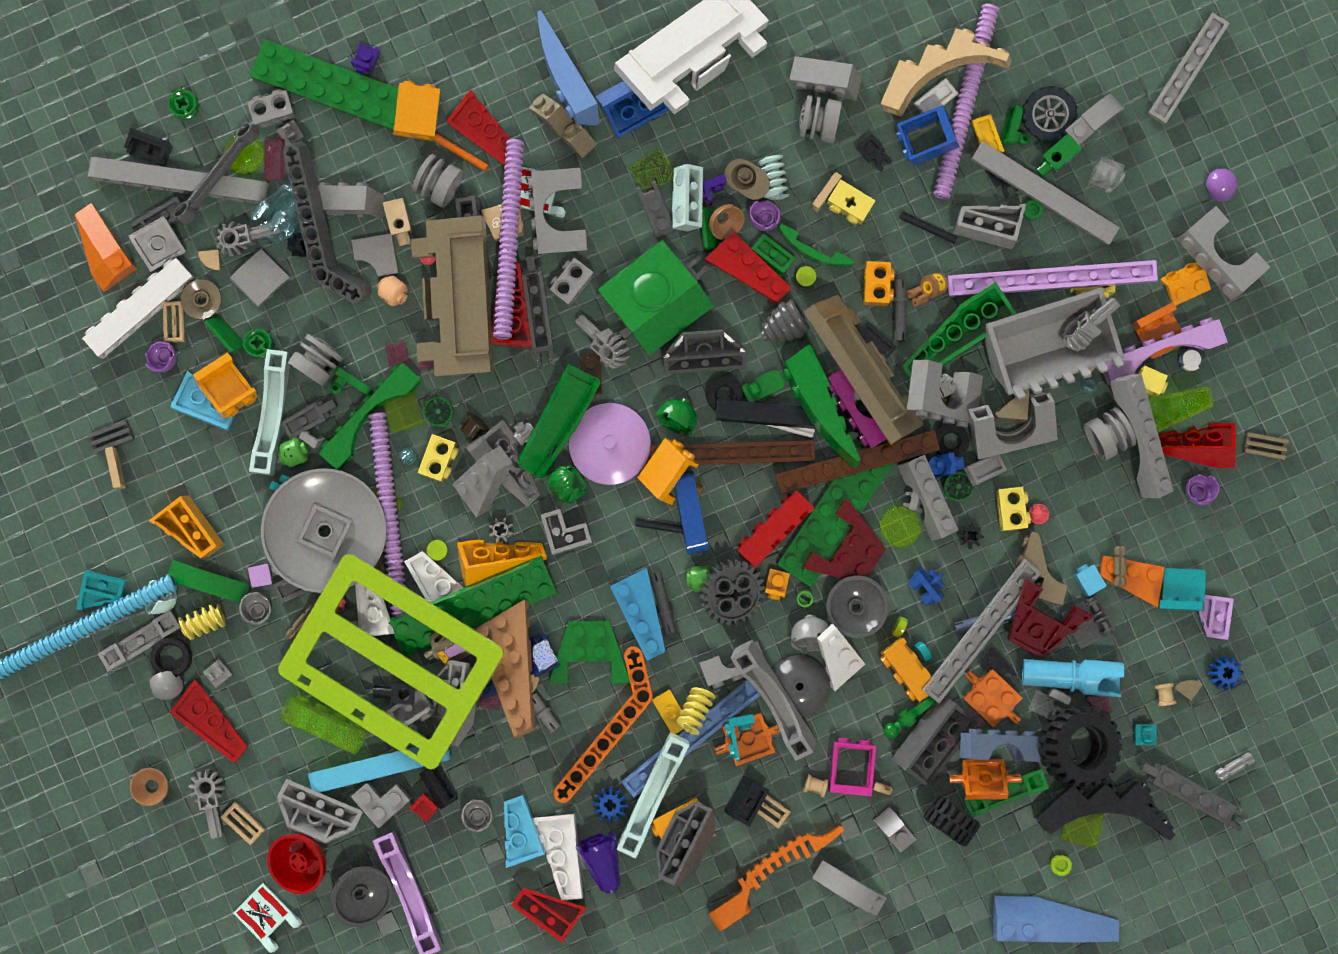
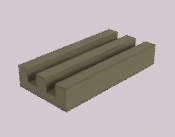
(1282, 449)

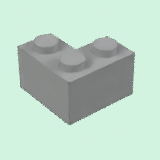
(562, 538)
(380, 807)

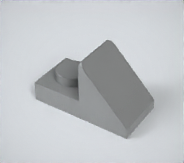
(894, 829)

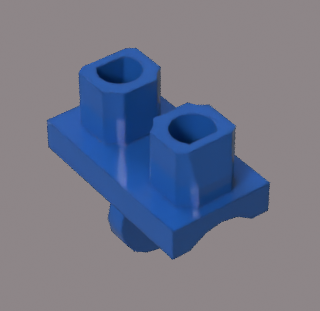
(945, 464)
(933, 592)

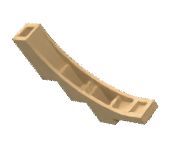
(936, 59)

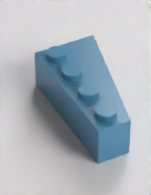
(639, 608)

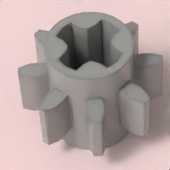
(523, 432)
(503, 535)

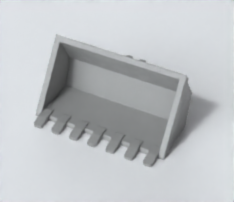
(1031, 352)

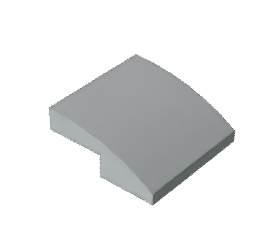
(259, 278)

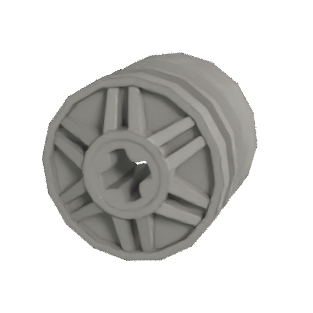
(820, 119)
(434, 179)
(315, 359)
(1111, 433)

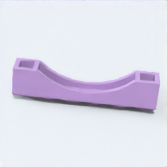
(1202, 337)
(405, 884)

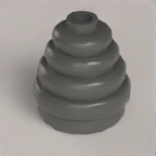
(785, 323)

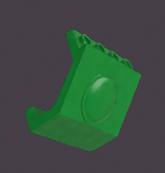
(655, 297)

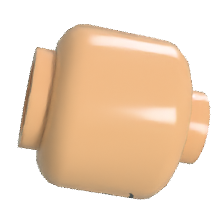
(392, 290)

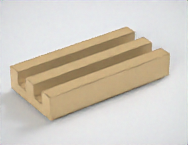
(826, 192)
(173, 304)
(115, 468)
(782, 818)
(255, 823)

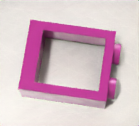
(852, 789)

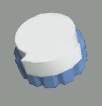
(1189, 360)

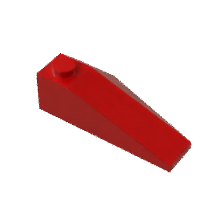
(1206, 446)

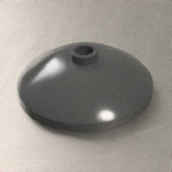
(872, 604)
(814, 681)
(367, 905)

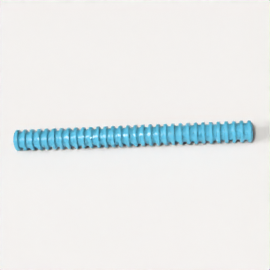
(86, 626)

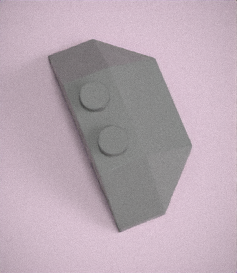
(454, 674)
(316, 813)

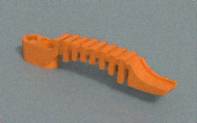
(737, 905)

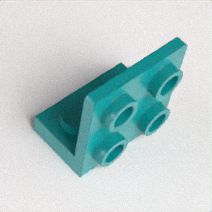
(1183, 589)
(743, 724)

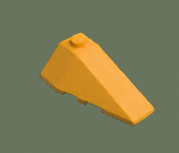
(485, 560)

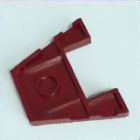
(856, 553)
(1037, 630)

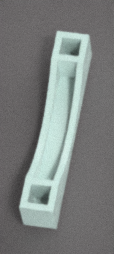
(274, 394)
(652, 795)

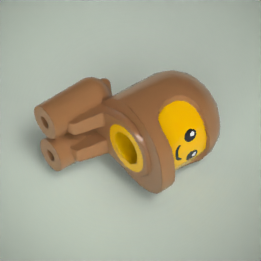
(930, 287)

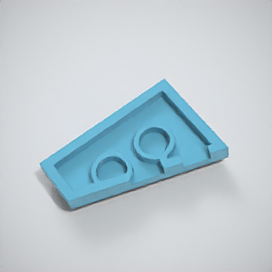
(194, 403)
(521, 832)

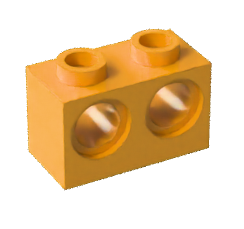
(873, 283)

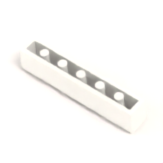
(138, 309)

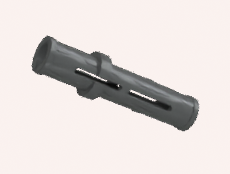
(900, 303)
(663, 605)

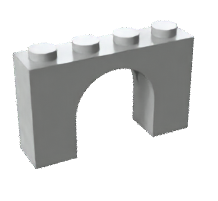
(544, 185)
(1228, 277)
(926, 398)
(1038, 429)

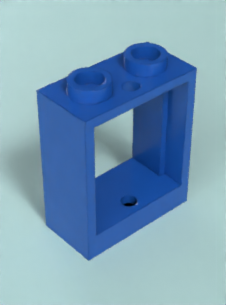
(921, 120)

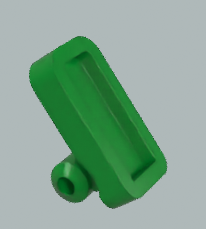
(1010, 134)
(344, 378)
(763, 386)

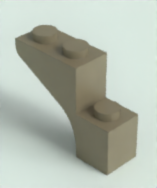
(557, 119)
(1053, 591)

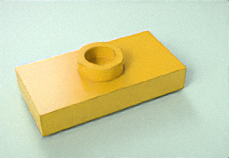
(986, 131)
(669, 710)

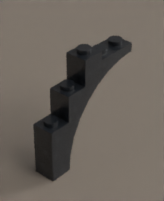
(1132, 802)

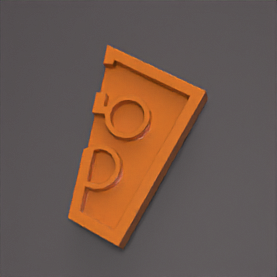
(1141, 579)

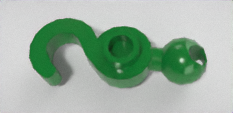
(907, 718)

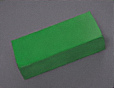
(710, 242)
(225, 334)

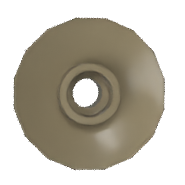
(193, 292)

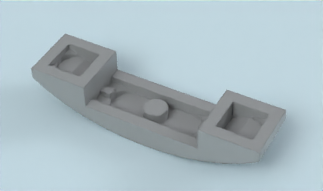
(139, 641)

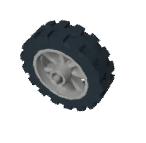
(1031, 104)

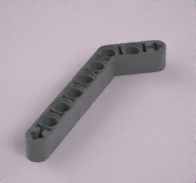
(354, 288)

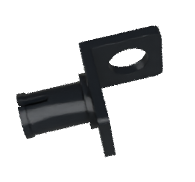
(394, 693)

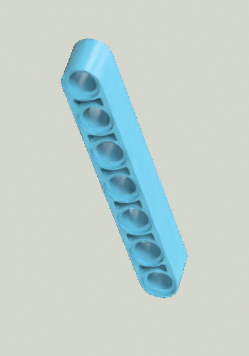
(365, 770)

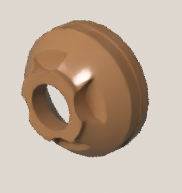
(732, 222)
(139, 790)

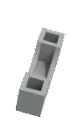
(921, 479)

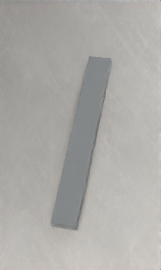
(1045, 193)
(980, 632)

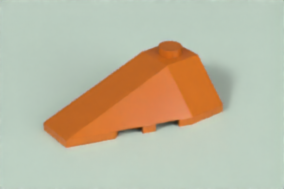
(103, 251)

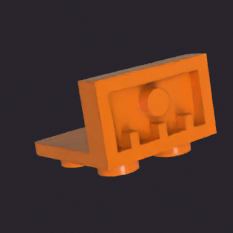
(1157, 324)

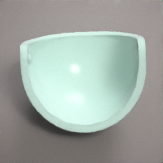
(163, 604)

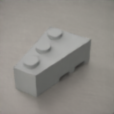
(826, 77)
(990, 224)

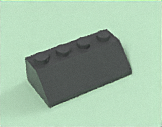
(925, 748)

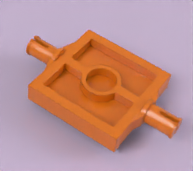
(992, 697)
(751, 743)
(985, 779)

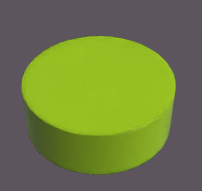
(806, 276)
(437, 550)
(899, 626)
(1060, 865)

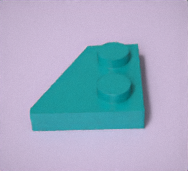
(99, 590)

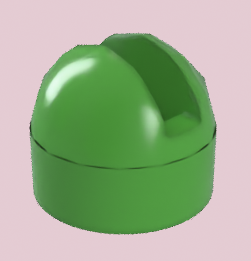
(802, 601)

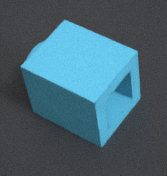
(1089, 579)

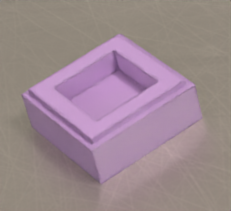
(260, 575)

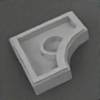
(378, 252)

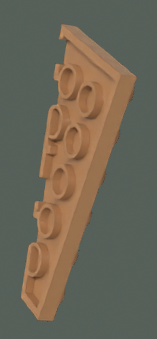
(513, 674)

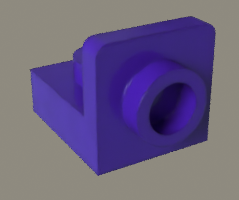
(365, 59)
(713, 185)

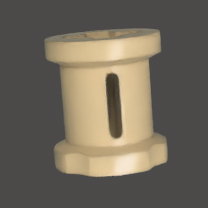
(1165, 694)
(815, 785)

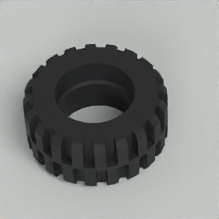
(1103, 752)

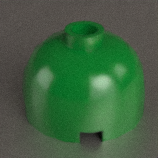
(677, 416)

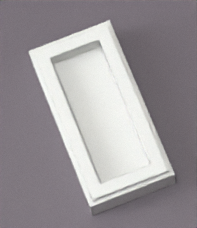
(937, 96)

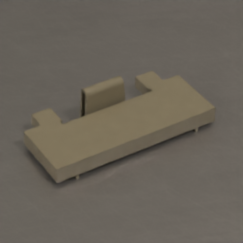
(457, 296)
(863, 367)

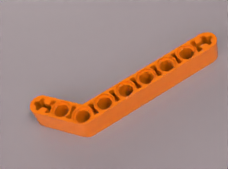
(607, 734)

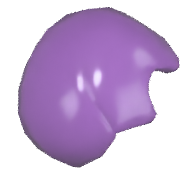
(1221, 184)
(764, 215)
(161, 357)
(1202, 489)

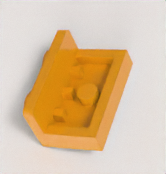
(1186, 283)

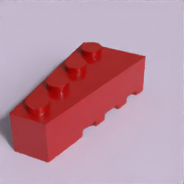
(520, 328)
(775, 529)

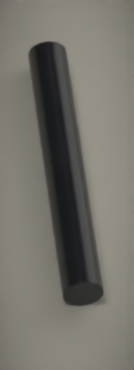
(928, 227)
(659, 526)

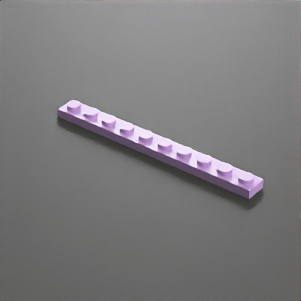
(1055, 278)

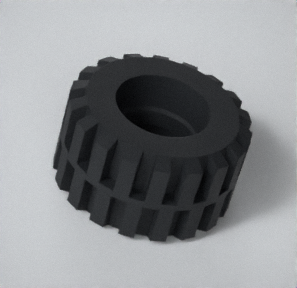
(951, 820)

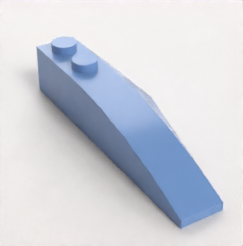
(567, 80)
(1048, 921)

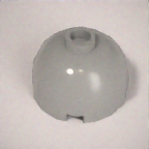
(806, 633)

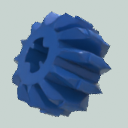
(1218, 670)
(615, 799)

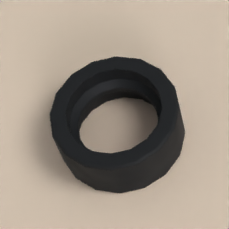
(187, 656)

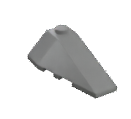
(517, 481)

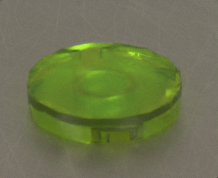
(249, 159)
(900, 527)

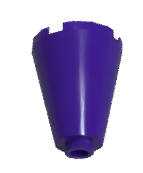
(601, 860)

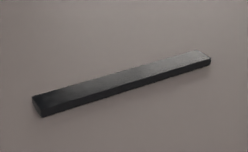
(771, 414)

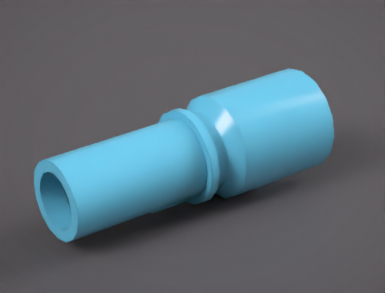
(1089, 676)

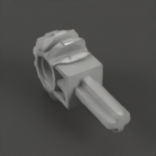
(244, 236)
(1087, 326)
(606, 344)
(209, 801)

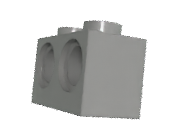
(272, 114)
(576, 285)

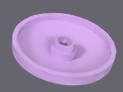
(610, 444)

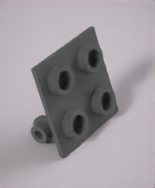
(1097, 627)

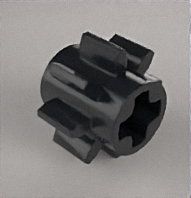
(296, 245)
(977, 536)

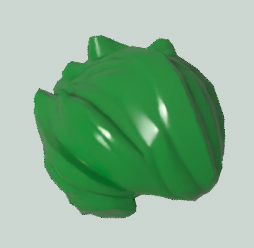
(567, 484)

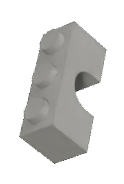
(716, 672)

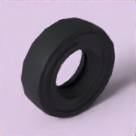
(716, 384)
(962, 435)

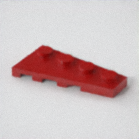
(479, 127)
(742, 263)
(206, 719)

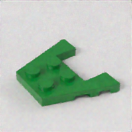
(589, 643)

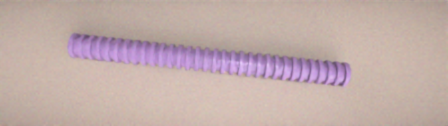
(965, 104)
(508, 239)
(386, 499)

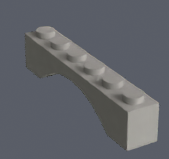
(1133, 399)
(758, 672)

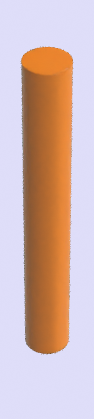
(461, 152)

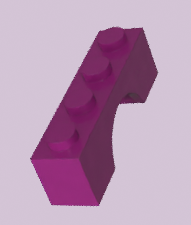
(868, 428)

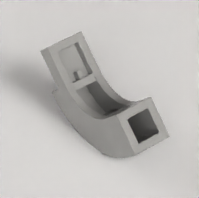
(1095, 118)
(849, 888)

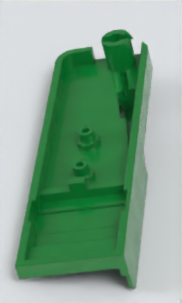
(558, 420)

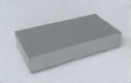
(985, 469)

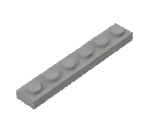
(1188, 68)

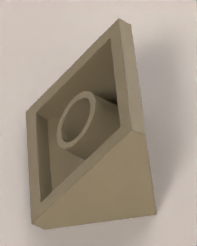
(1015, 411)

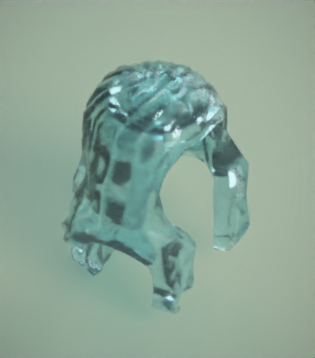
(278, 210)

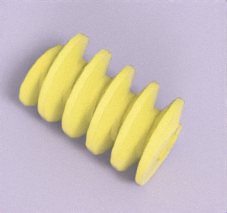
(202, 622)
(693, 710)

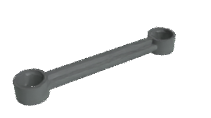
(187, 210)

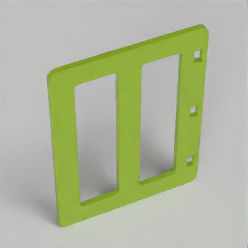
(456, 701)

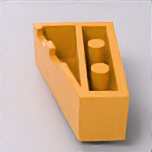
(189, 526)
(906, 668)

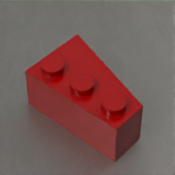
(548, 913)

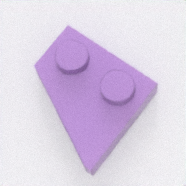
(1217, 616)

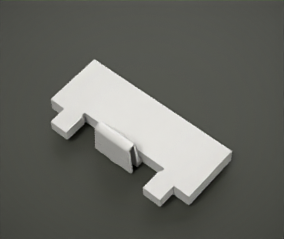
(691, 45)

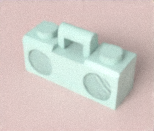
(687, 197)

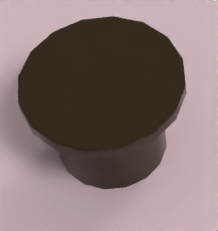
(473, 426)

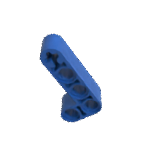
(691, 514)

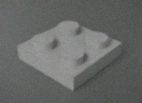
(157, 243)

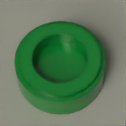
(1033, 210)

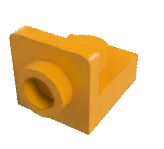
(776, 584)

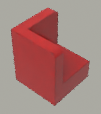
(424, 807)

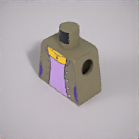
(445, 650)

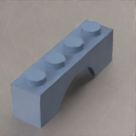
(980, 745)

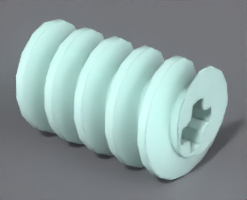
(771, 167)

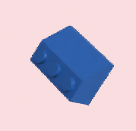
(625, 109)

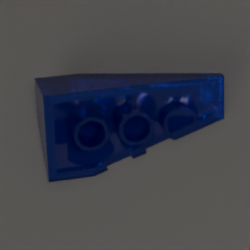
(542, 657)

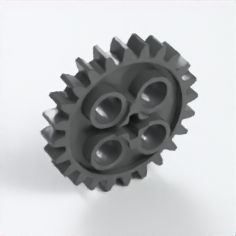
(731, 574)

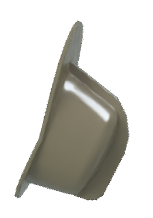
(747, 178)

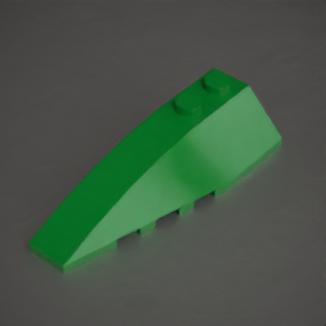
(964, 327)
(811, 389)

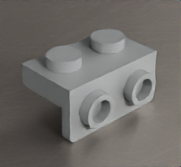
(410, 714)

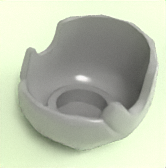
(255, 608)
(166, 685)
(476, 815)

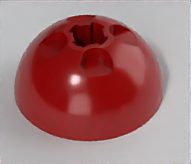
(297, 863)

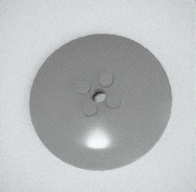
(303, 506)

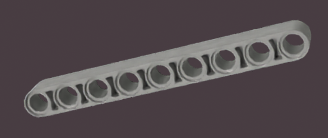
(175, 180)

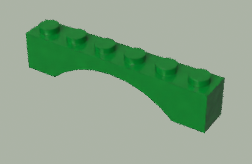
(341, 447)

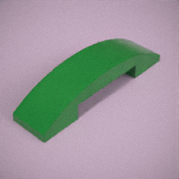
(790, 237)
(208, 582)
(1030, 784)

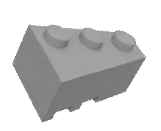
(351, 200)
(482, 481)

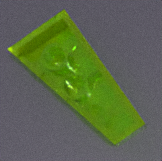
(1178, 406)
(322, 723)

